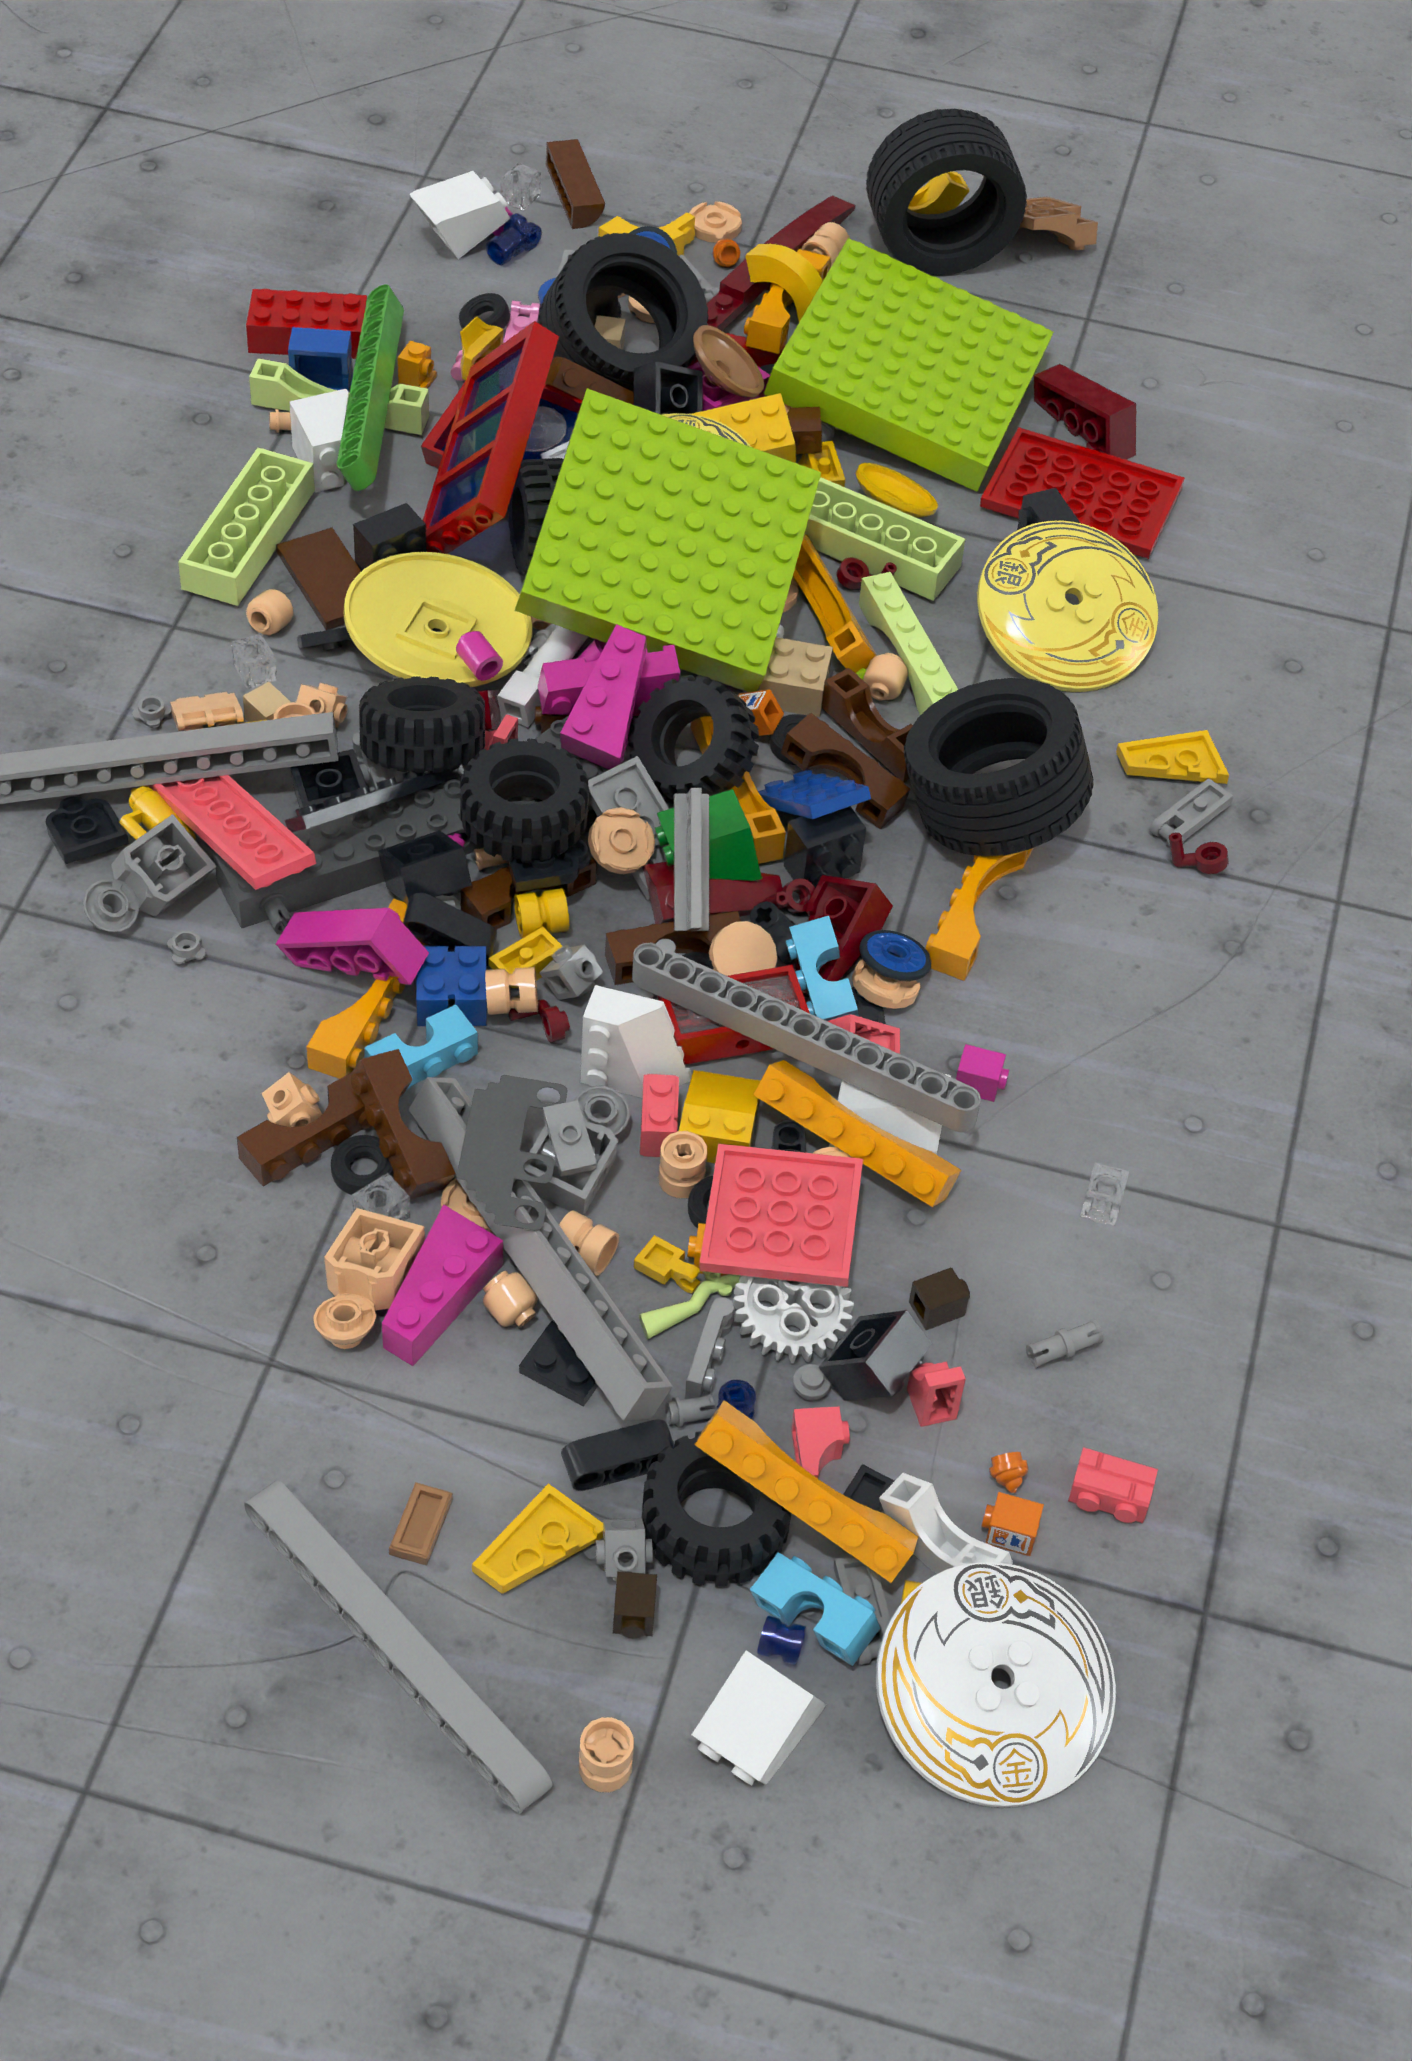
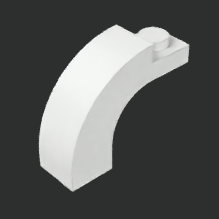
(939, 1540)

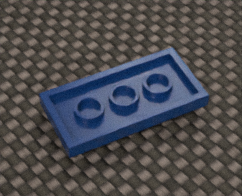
(813, 794)

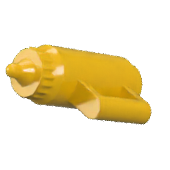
(149, 810)

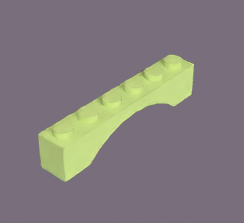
(277, 383)
(890, 612)

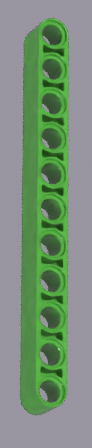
(370, 388)

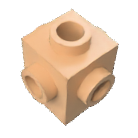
(324, 700)
(291, 1102)

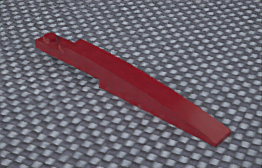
(737, 289)

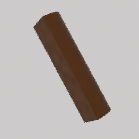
(574, 182)

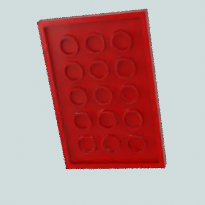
(1100, 489)

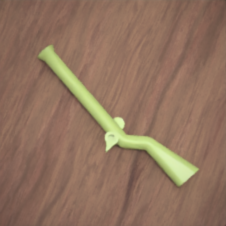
(661, 1319)

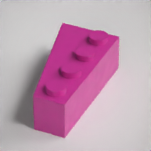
(564, 680)
(606, 704)
(354, 943)
(442, 1281)

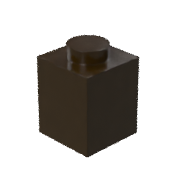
(939, 1298)
(634, 1604)

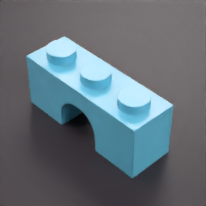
(813, 946)
(449, 1041)
(790, 1587)

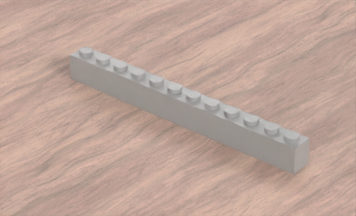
(168, 757)
(555, 1272)

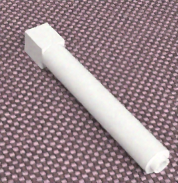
(521, 691)

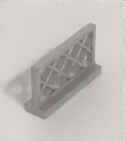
(691, 861)

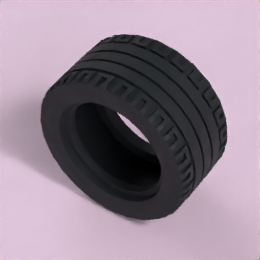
(930, 147)
(642, 271)
(1006, 807)

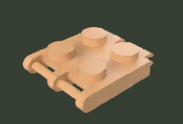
(217, 708)

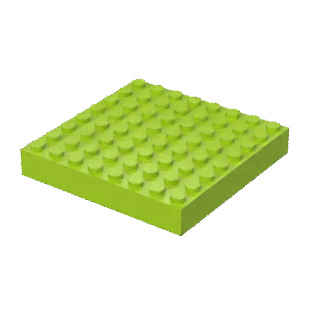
(910, 363)
(670, 540)

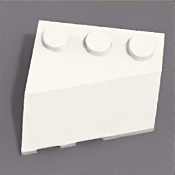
(626, 1040)
(891, 1117)

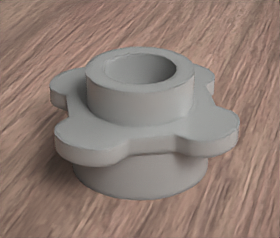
(151, 710)
(186, 947)

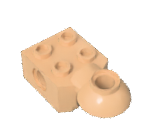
(365, 1274)

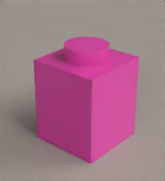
(983, 1071)

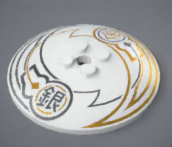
(962, 1728)

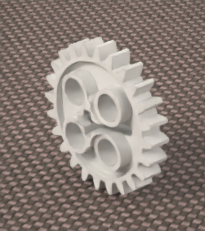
(794, 1308)

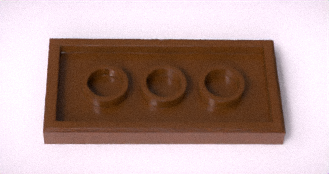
(321, 571)

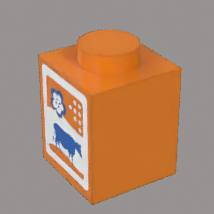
(765, 709)
(1012, 1523)

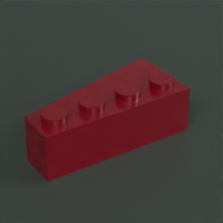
(1088, 410)

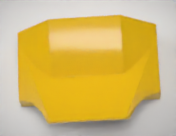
(478, 341)
(826, 463)
(531, 951)

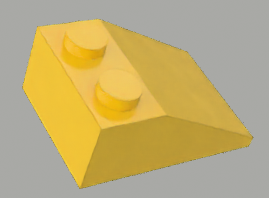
(720, 1110)

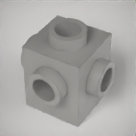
(571, 971)
(623, 1547)

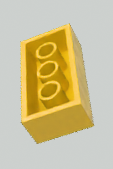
(761, 423)

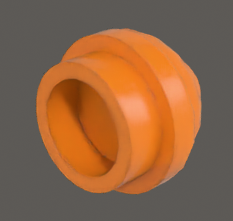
(726, 252)
(1009, 1470)

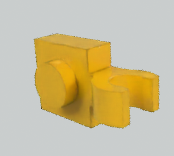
(665, 1261)

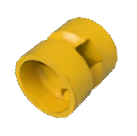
(545, 911)

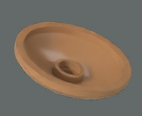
(727, 362)

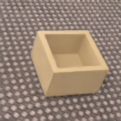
(798, 675)

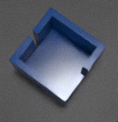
(322, 356)
(453, 976)

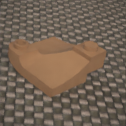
(1060, 219)

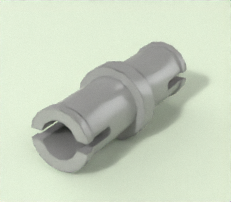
(1064, 1343)

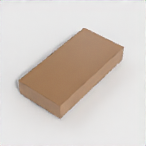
(420, 1523)

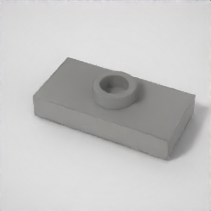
(569, 1138)

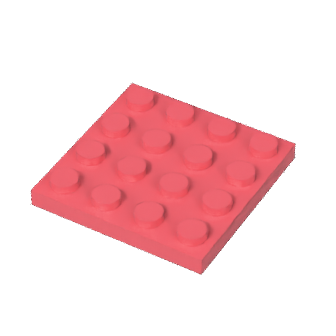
(782, 1215)

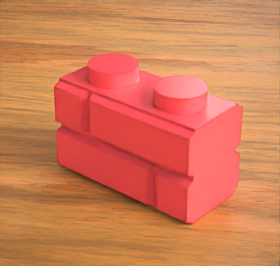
(658, 1112)
(1112, 1486)

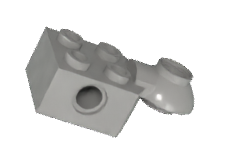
(148, 877)
(579, 1189)

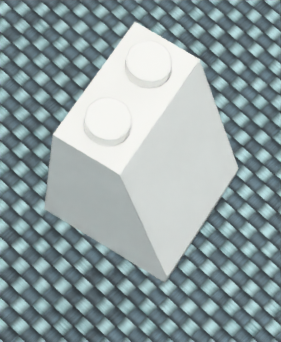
(462, 210)
(317, 435)
(756, 1720)

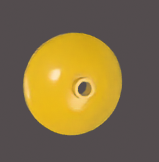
(895, 490)

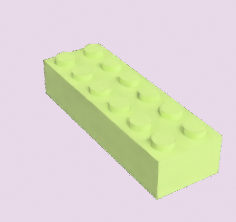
(246, 526)
(865, 529)

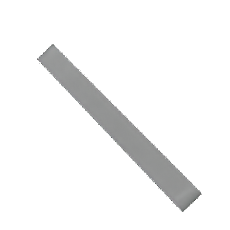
(806, 1037)
(399, 1647)

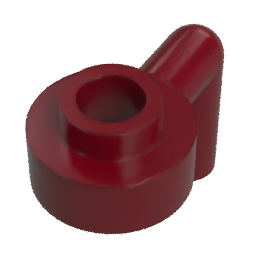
(853, 570)
(1208, 857)
(784, 898)
(553, 1021)

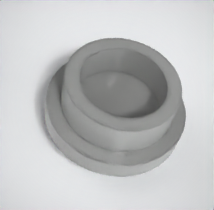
(810, 1382)

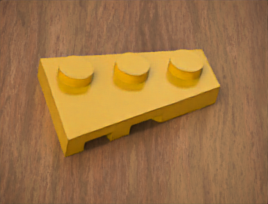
(1177, 756)
(537, 1539)

